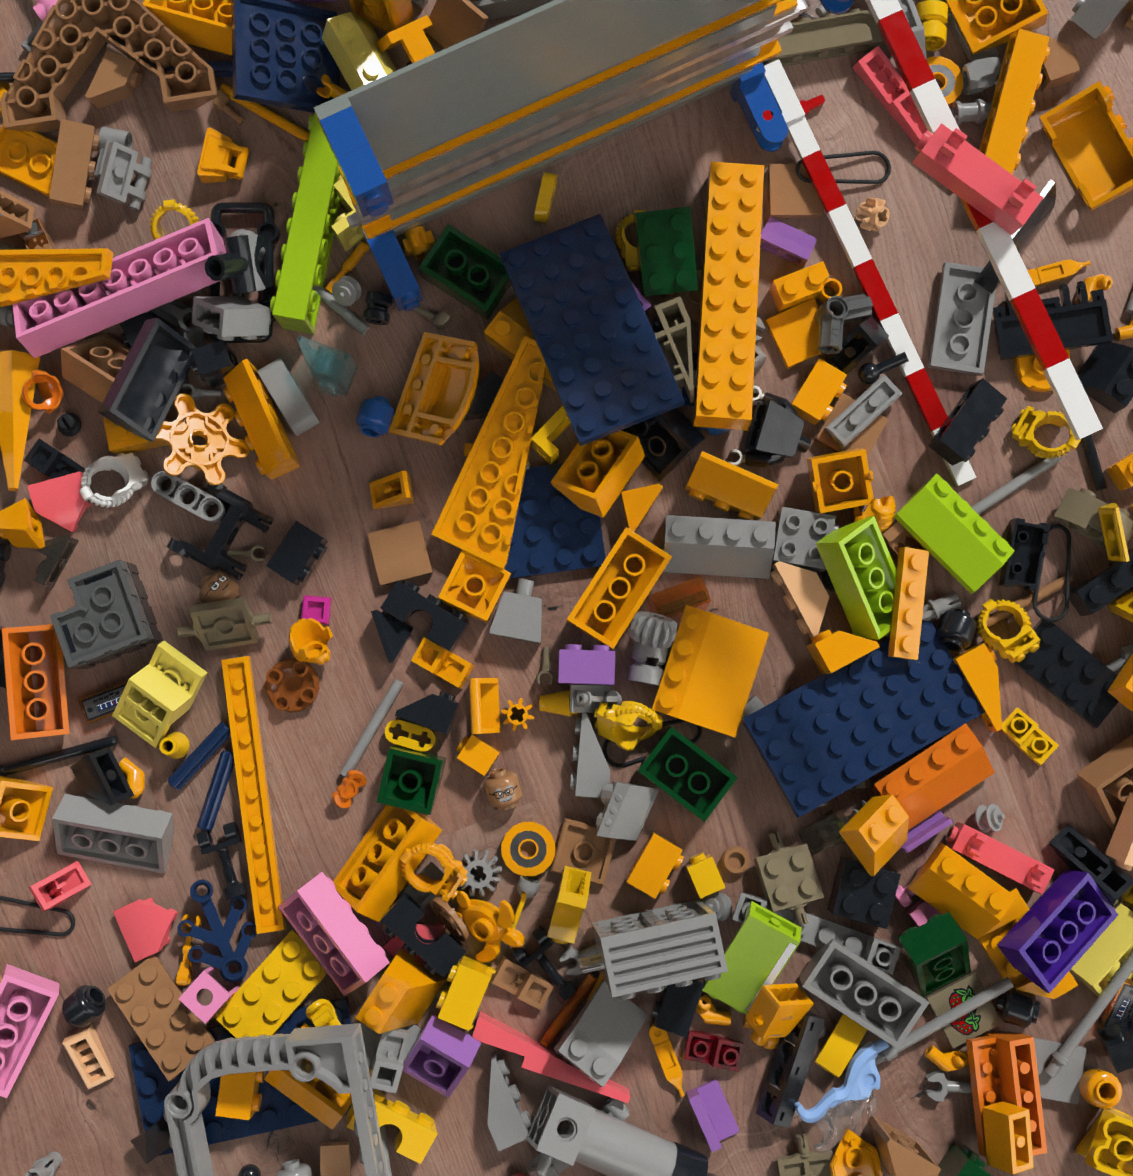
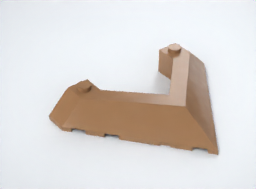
(73, 38)

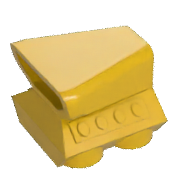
(1109, 1143)

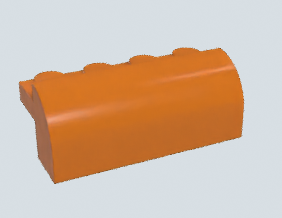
(1006, 1070)

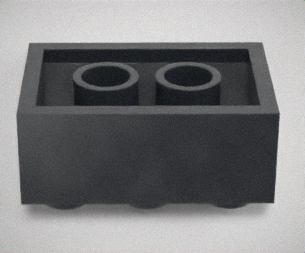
(666, 441)

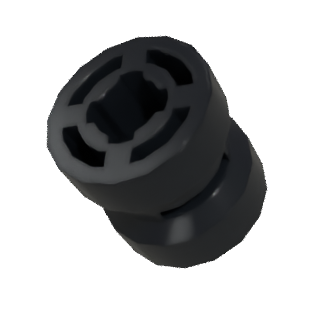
(377, 308)

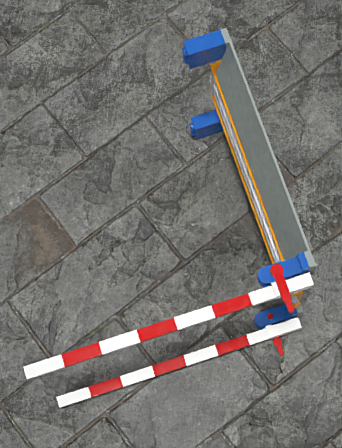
(602, 68)

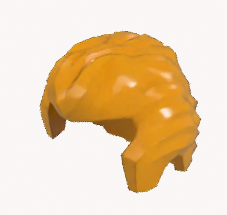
(882, 509)
(309, 641)

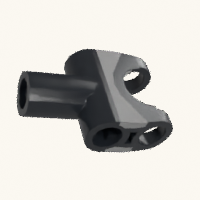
(240, 264)

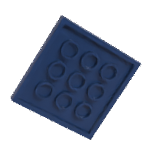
(280, 53)
(552, 530)

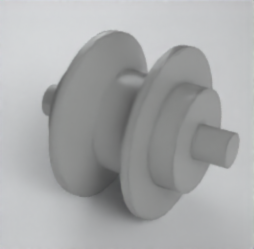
(346, 290)
(989, 818)
(720, 904)

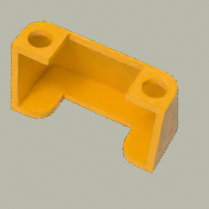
(1092, 145)

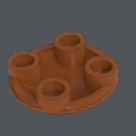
(292, 685)

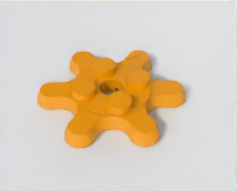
(210, 427)

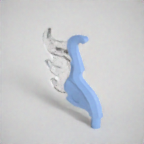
(847, 1103)

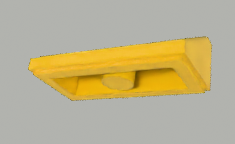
(1113, 533)

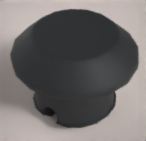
(69, 424)

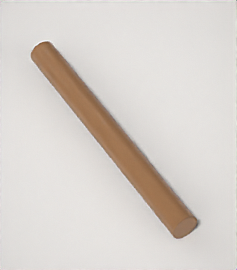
(1027, 600)

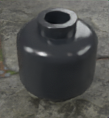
(956, 629)
(84, 1006)
(1018, 1007)

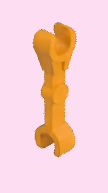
(184, 973)

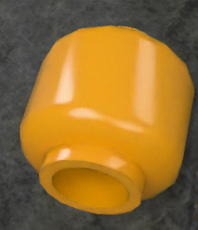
(1100, 1088)

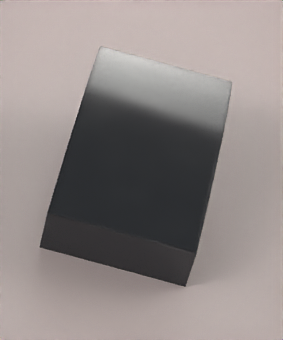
(51, 461)

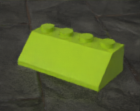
(954, 533)
(861, 576)

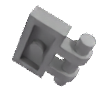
(118, 172)

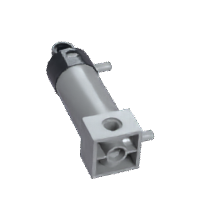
(605, 1142)

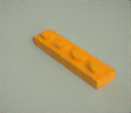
(908, 603)

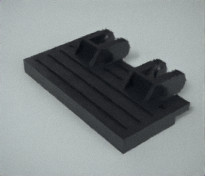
(1076, 324)

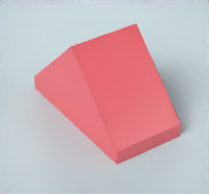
(60, 886)

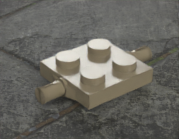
(224, 624)
(788, 878)
(805, 1161)

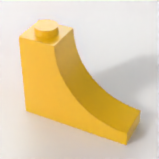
(569, 905)

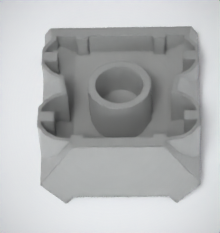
(624, 810)

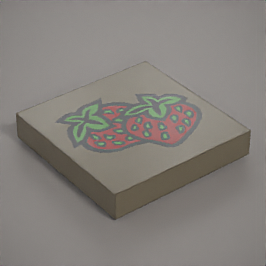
(971, 1024)

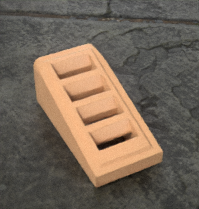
(93, 1042)

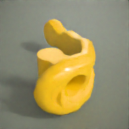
(322, 1013)

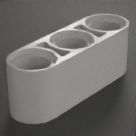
(288, 396)
(178, 492)

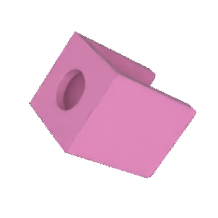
(220, 995)

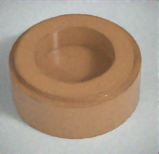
(735, 860)

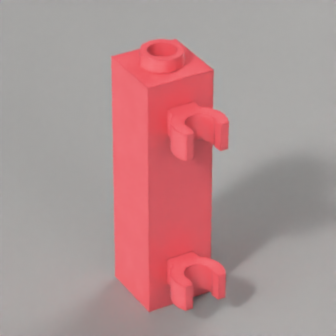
(976, 178)
(999, 857)

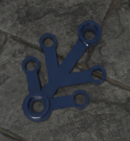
(219, 935)

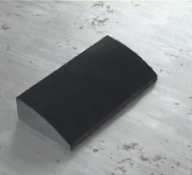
(988, 278)
(148, 380)

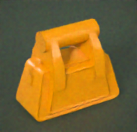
(217, 158)

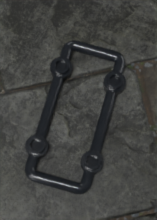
(272, 235)

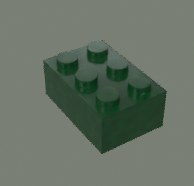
(665, 251)
(466, 271)
(687, 773)

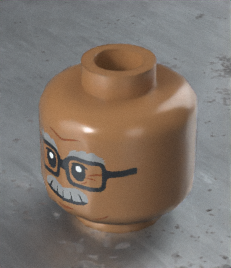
(503, 789)

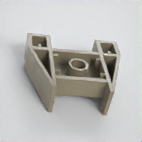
(676, 342)

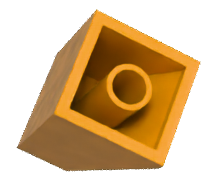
(400, 995)

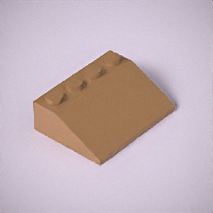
(1110, 781)

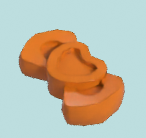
(348, 788)

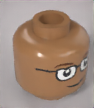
(218, 588)

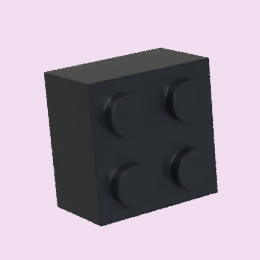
(863, 896)

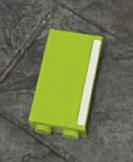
(754, 957)

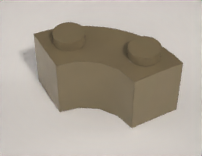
(1080, 514)

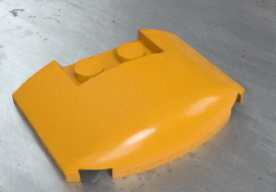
(437, 389)

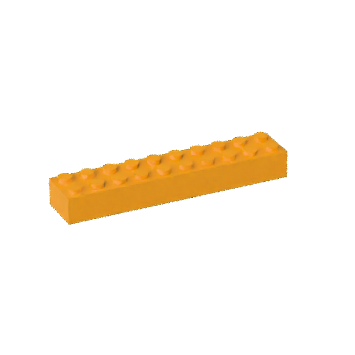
(729, 296)

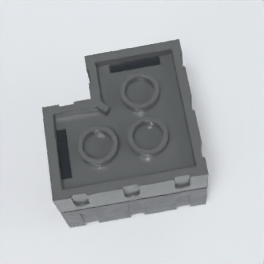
(108, 616)

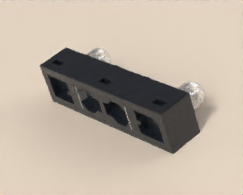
(790, 1071)

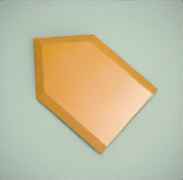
(855, 1157)

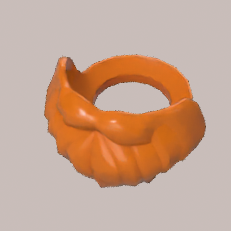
(48, 387)

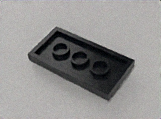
(1070, 674)

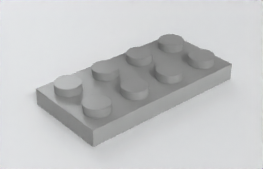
(961, 321)

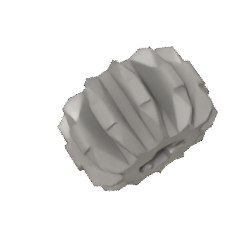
(653, 629)
(488, 869)

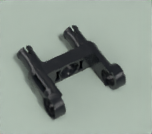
(216, 555)

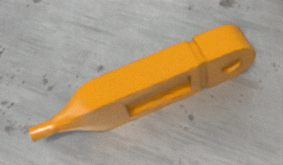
(1055, 271)
(667, 1057)

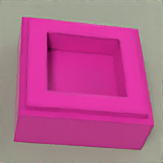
(317, 608)

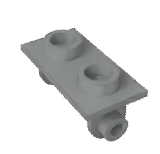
(588, 697)

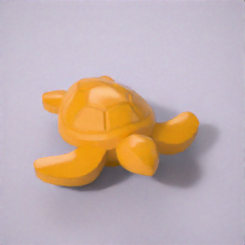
(489, 924)

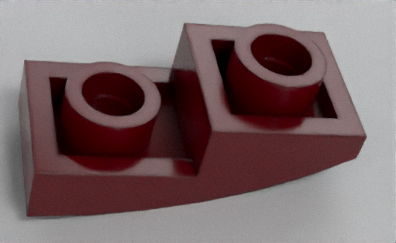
(713, 1050)

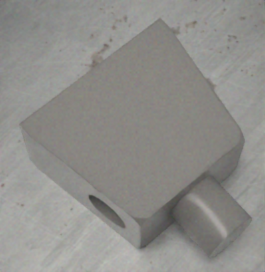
(519, 614)

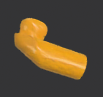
(1096, 283)
(709, 1013)

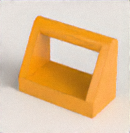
(484, 705)

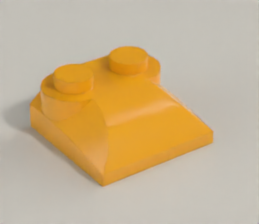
(474, 586)

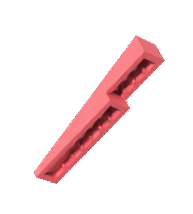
(891, 91)
(541, 1059)

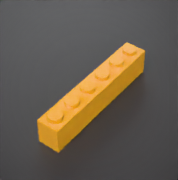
(1014, 98)

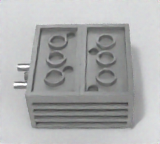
(657, 949)

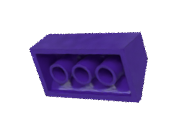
(1058, 929)

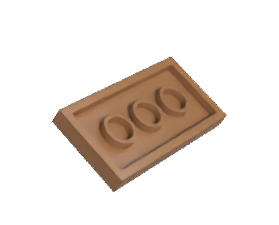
(159, 1018)

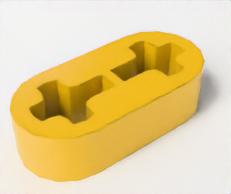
(545, 197)
(408, 742)

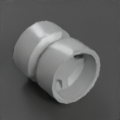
(645, 673)

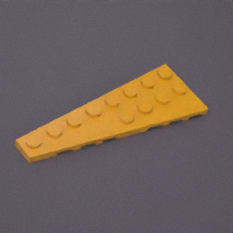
(42, 272)
(489, 487)

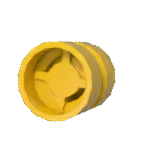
(933, 18)

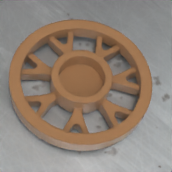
(449, 917)

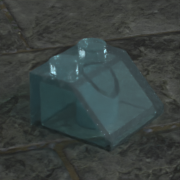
(329, 366)

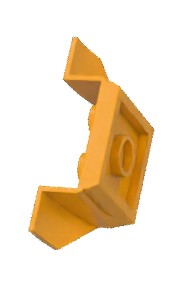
(1002, 965)

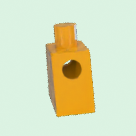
(777, 1011)

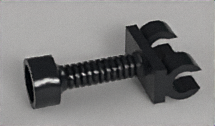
(234, 887)
(564, 988)

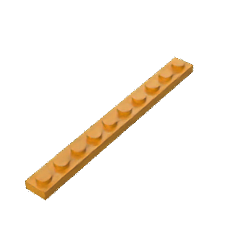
(253, 794)

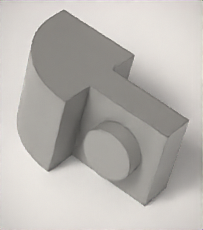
(388, 1060)

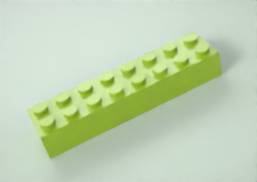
(309, 237)

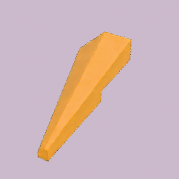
(15, 414)

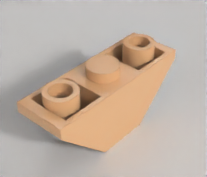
(803, 594)

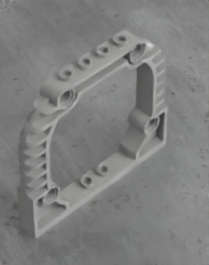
(336, 1059)

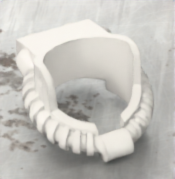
(130, 470)

